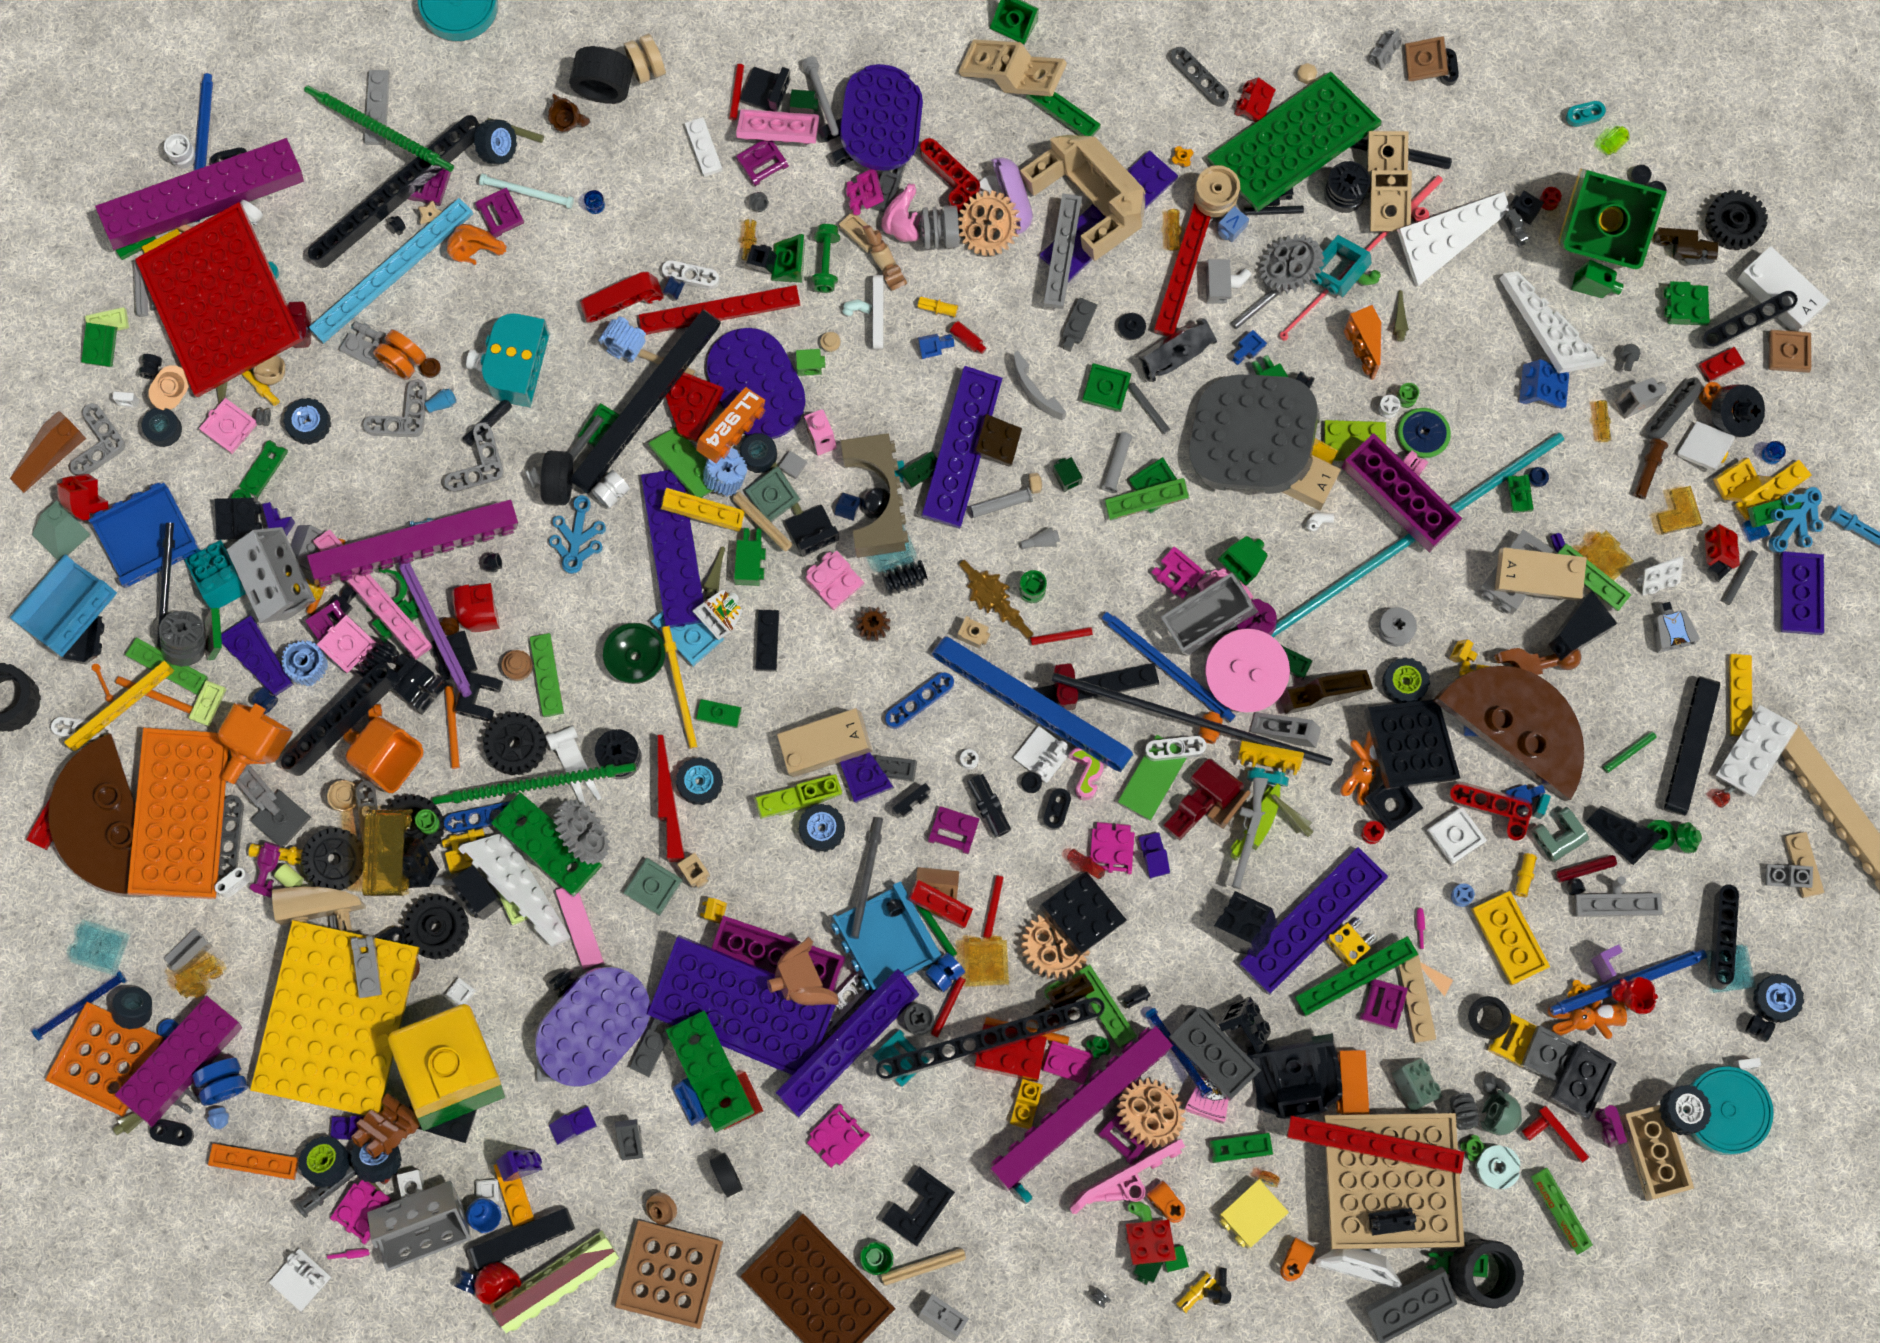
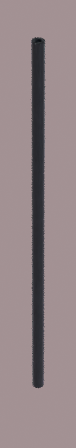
(1186, 717)

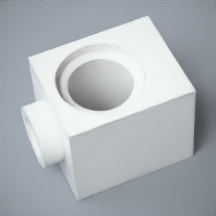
(409, 1177)

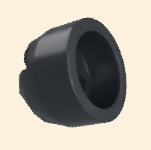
(1575, 886)
(894, 908)

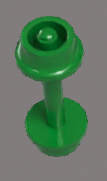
(824, 281)

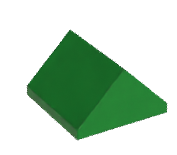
(1015, 19)
(789, 259)

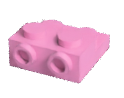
(833, 579)

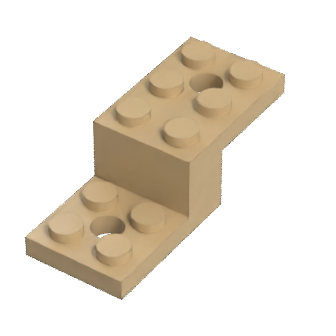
(1012, 67)
(1389, 180)

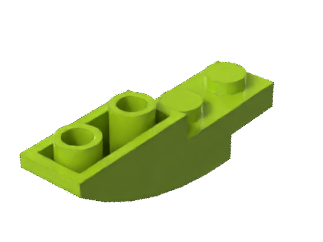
(798, 797)
(1270, 808)

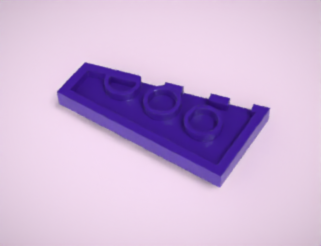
(256, 654)
(865, 777)

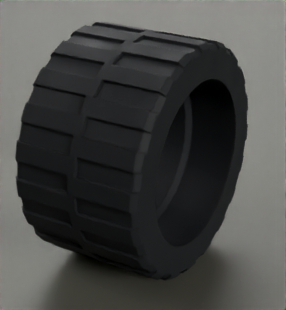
(601, 74)
(28, 703)
(1509, 1279)

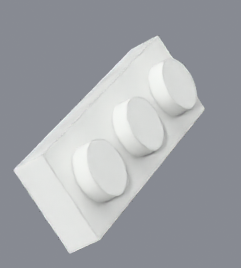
(703, 147)

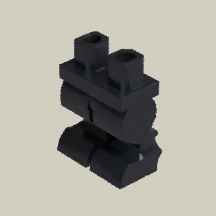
(416, 674)

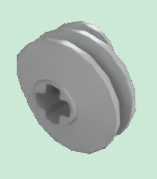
(1390, 633)

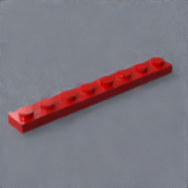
(1182, 273)
(721, 309)
(1375, 1145)

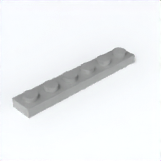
(1062, 251)

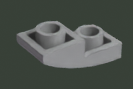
(1789, 876)

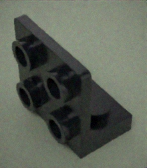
(766, 88)
(812, 530)
(87, 645)
(419, 865)
(1248, 1015)

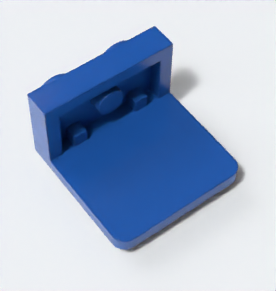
(1544, 383)

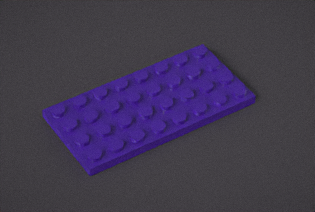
(739, 1006)

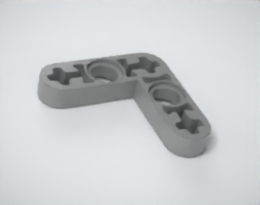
(404, 422)
(104, 446)
(487, 463)

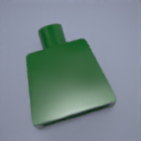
(1596, 280)
(1244, 558)

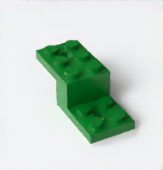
(542, 845)
(710, 1071)

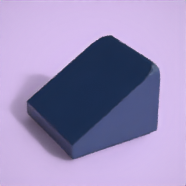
(847, 506)

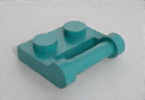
(889, 1050)

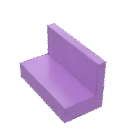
(1602, 963)

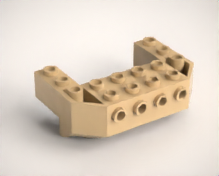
(1101, 181)

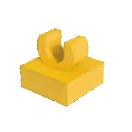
(1463, 652)
(714, 910)

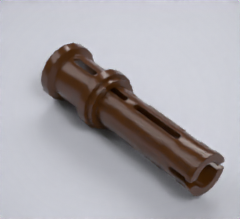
(1652, 460)

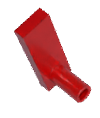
(1543, 1121)

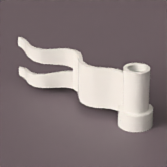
(571, 758)

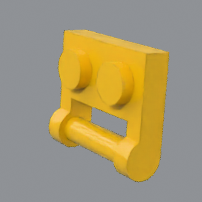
(1518, 1044)

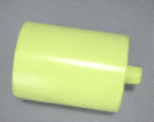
(288, 876)

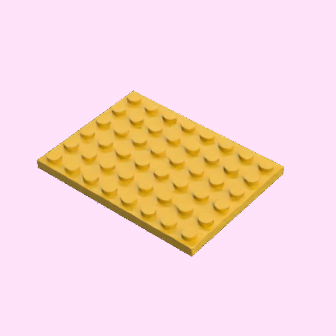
(319, 1034)

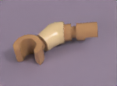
(884, 259)

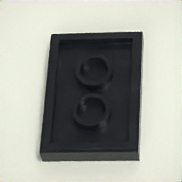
(1583, 1080)

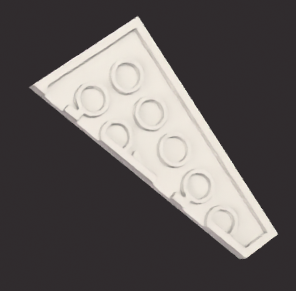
(1551, 329)

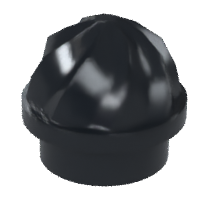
(492, 562)

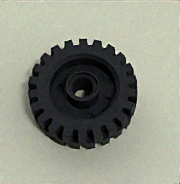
(1739, 206)
(510, 728)
(417, 804)
(316, 864)
(427, 913)

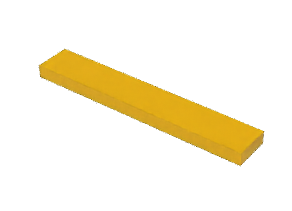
(119, 706)

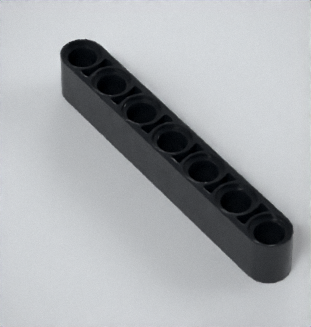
(339, 719)
(1693, 746)

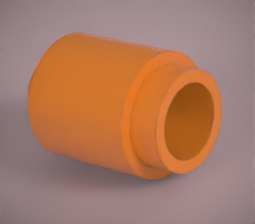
(1210, 736)

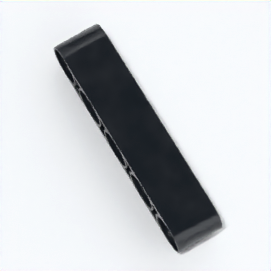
(1757, 313)
(1720, 946)
(521, 1238)

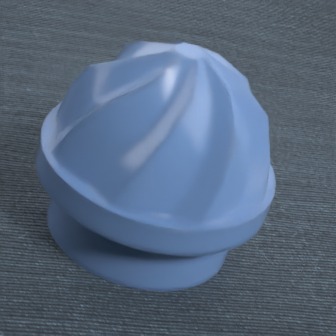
(218, 1118)

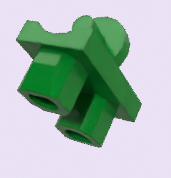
(1520, 493)

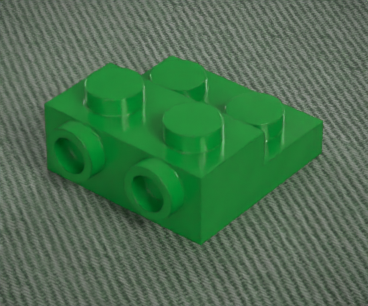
(1686, 304)

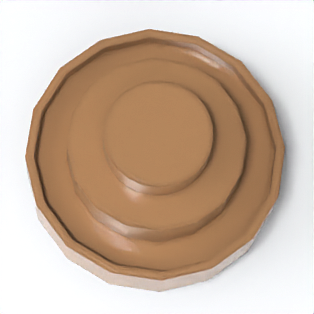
(517, 665)
(661, 1208)

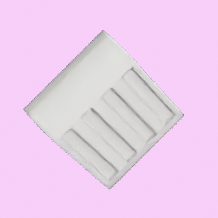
(232, 882)

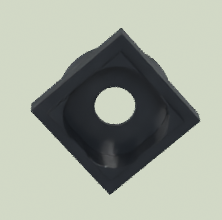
(1390, 820)

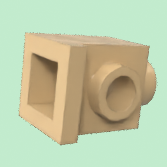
(975, 640)
(690, 864)

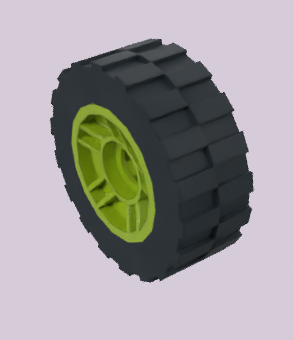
(1409, 670)
(312, 1162)

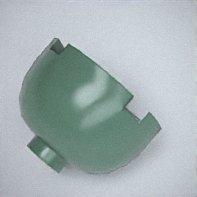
(1505, 1112)

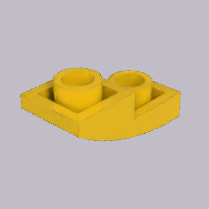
(1026, 1104)

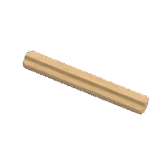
(762, 521)
(923, 1266)

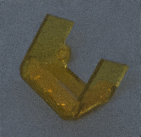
(384, 852)

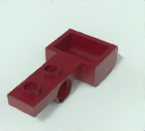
(1213, 787)

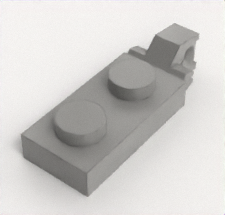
(257, 790)

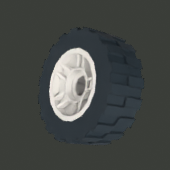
(1689, 1099)

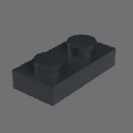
(919, 796)

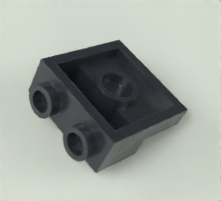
(236, 517)

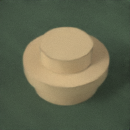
(830, 341)

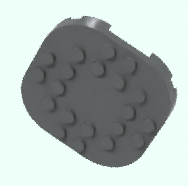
(1254, 433)

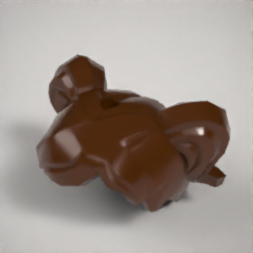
(562, 109)

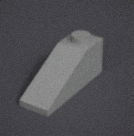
(1287, 729)

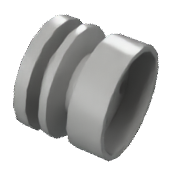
(940, 227)

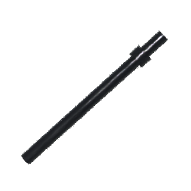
(167, 543)

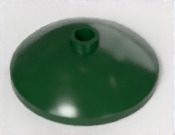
(631, 640)

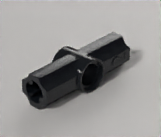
(989, 805)

